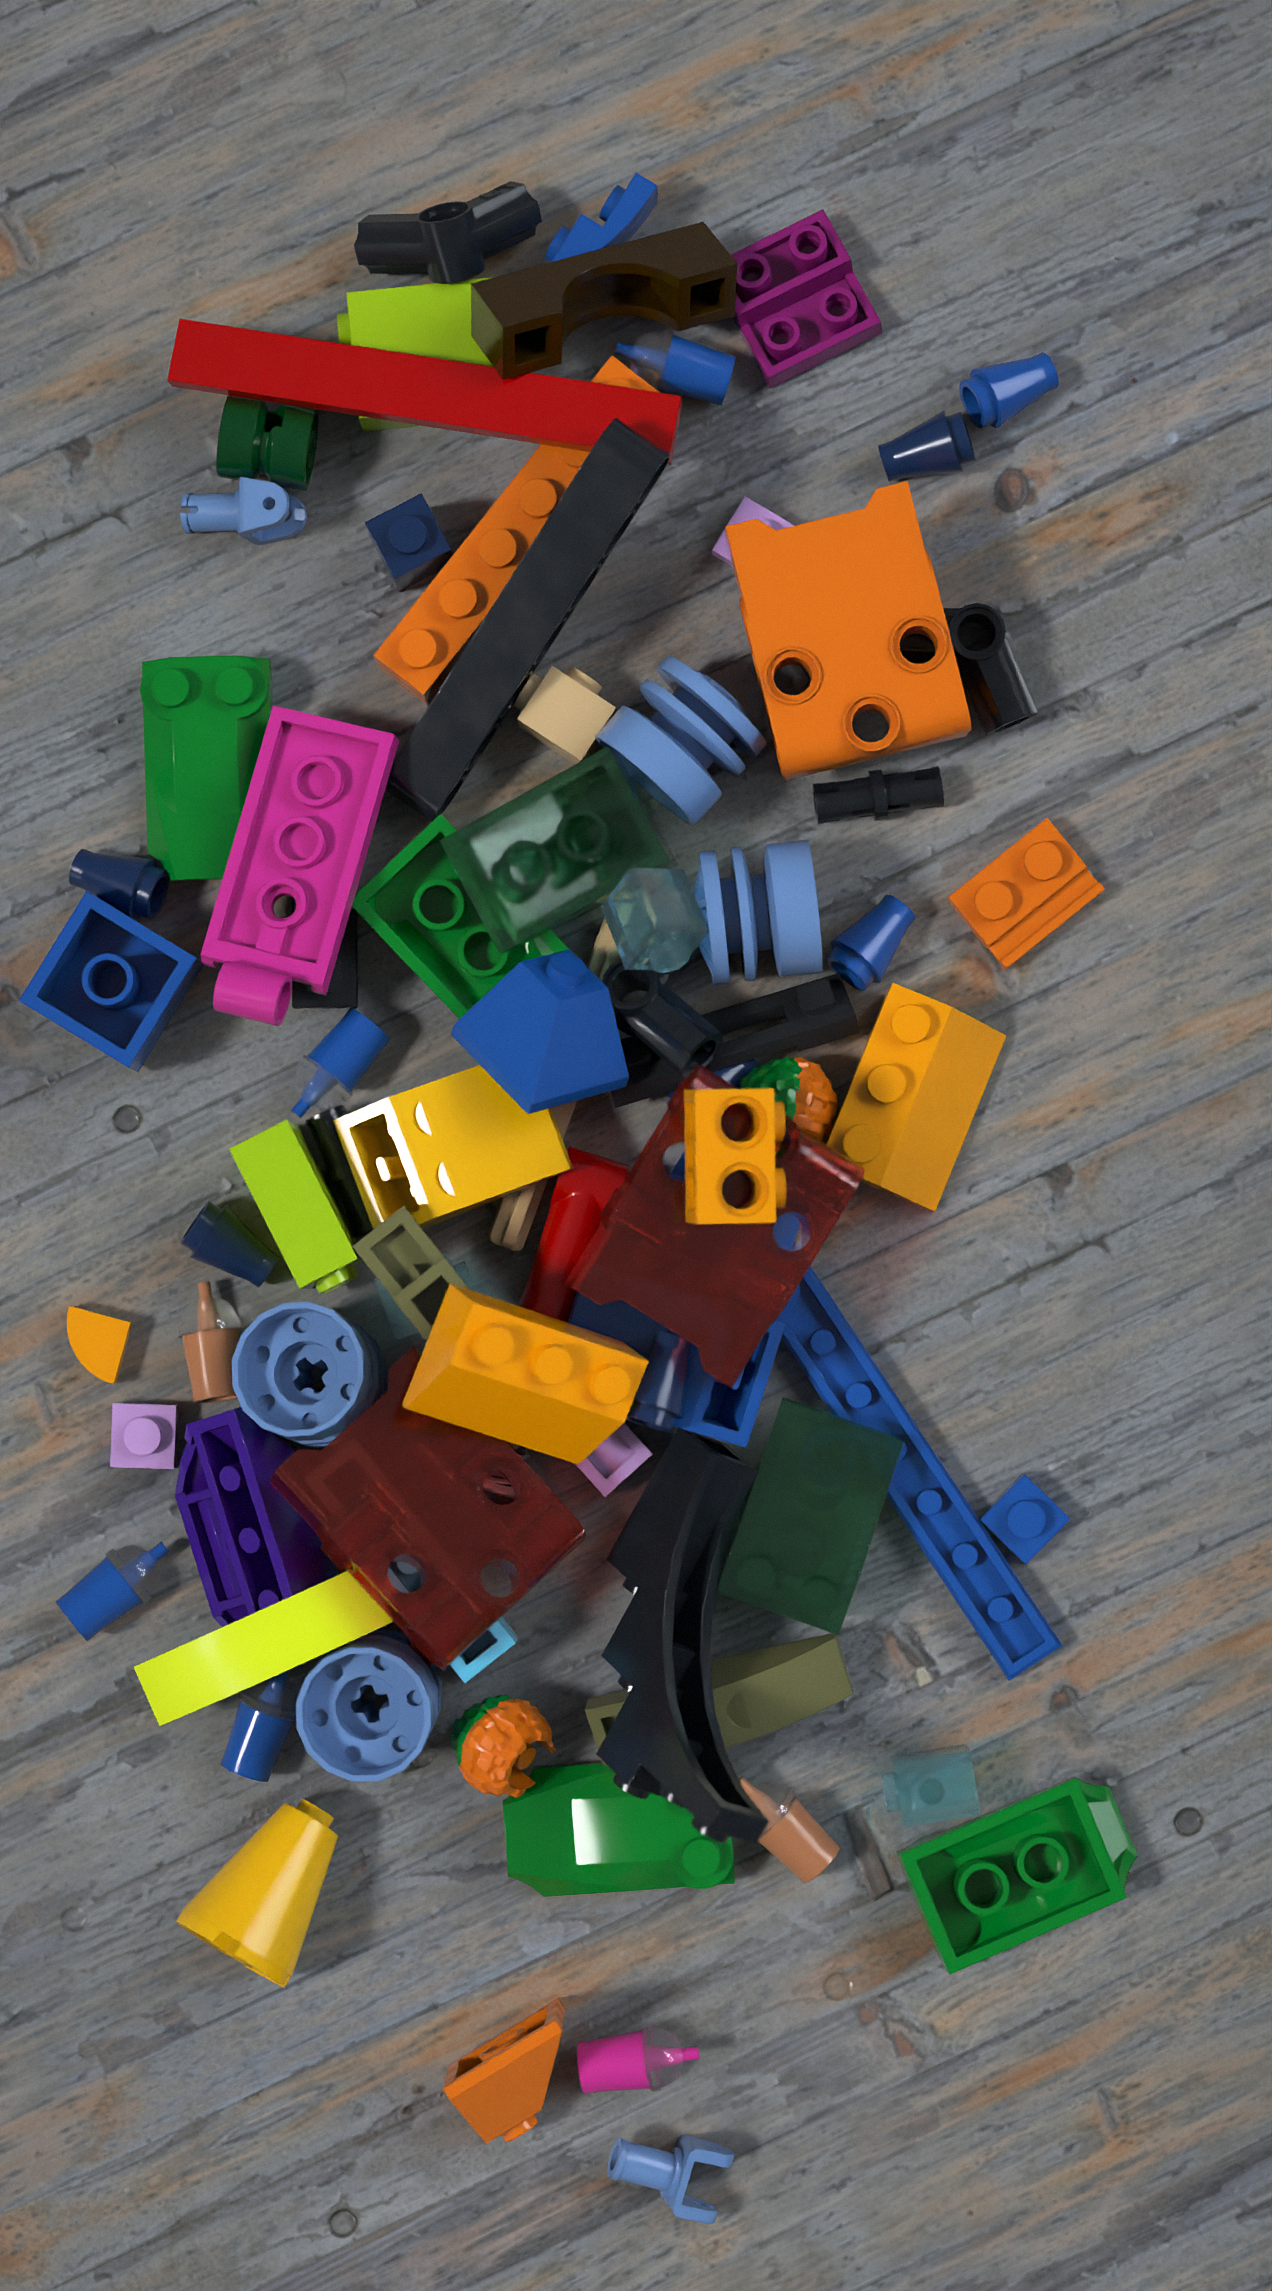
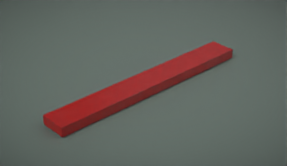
(413, 388)

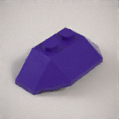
(239, 1527)

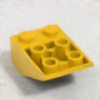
(448, 1148)

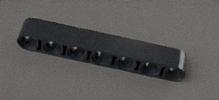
(526, 618)

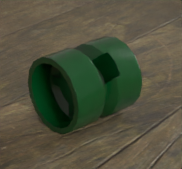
(267, 442)

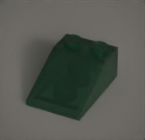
(556, 850)
(809, 1516)

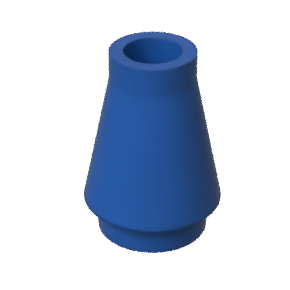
(1005, 389)
(869, 944)

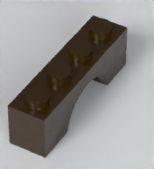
(667, 277)

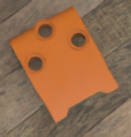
(838, 606)

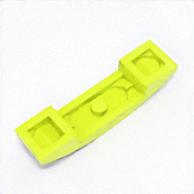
(258, 1647)

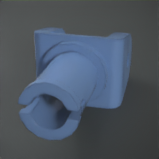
(254, 511)
(669, 2171)

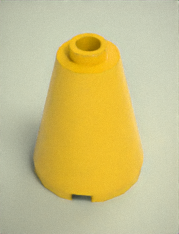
(267, 1893)

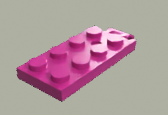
(302, 839)

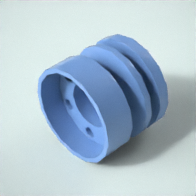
(682, 739)
(761, 912)
(276, 1366)
(348, 1733)

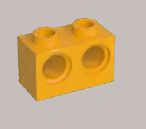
(714, 1156)

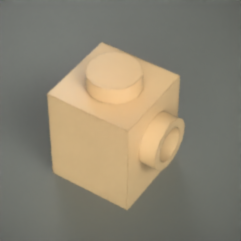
(564, 712)

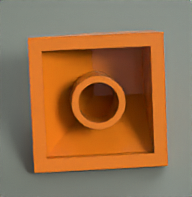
(508, 2076)

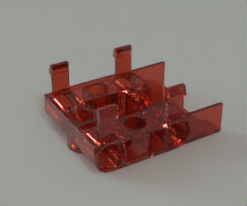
(712, 1280)
(416, 1495)

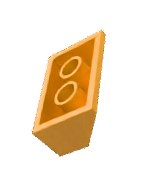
(914, 1095)
(523, 1376)

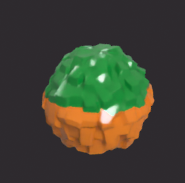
(801, 1089)
(495, 1743)

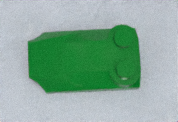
(200, 755)
(434, 926)
(591, 1837)
(1019, 1871)

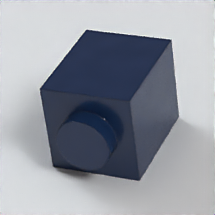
(409, 542)

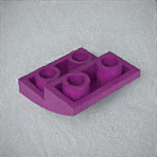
(800, 299)

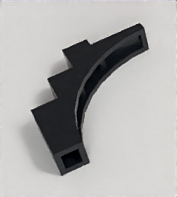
(672, 1562)

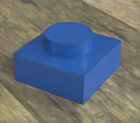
(1024, 1518)

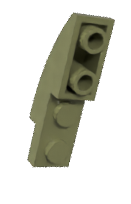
(410, 1268)
(758, 1689)

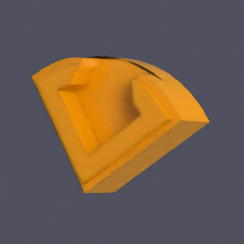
(98, 1341)

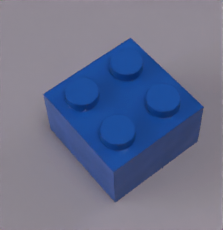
(111, 982)

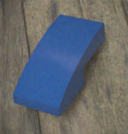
(623, 216)

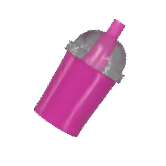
(632, 2061)

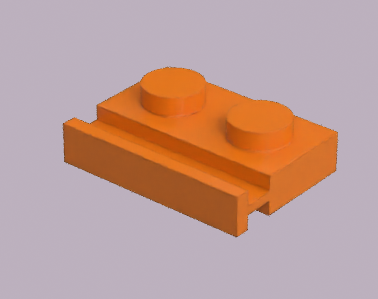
(1025, 893)

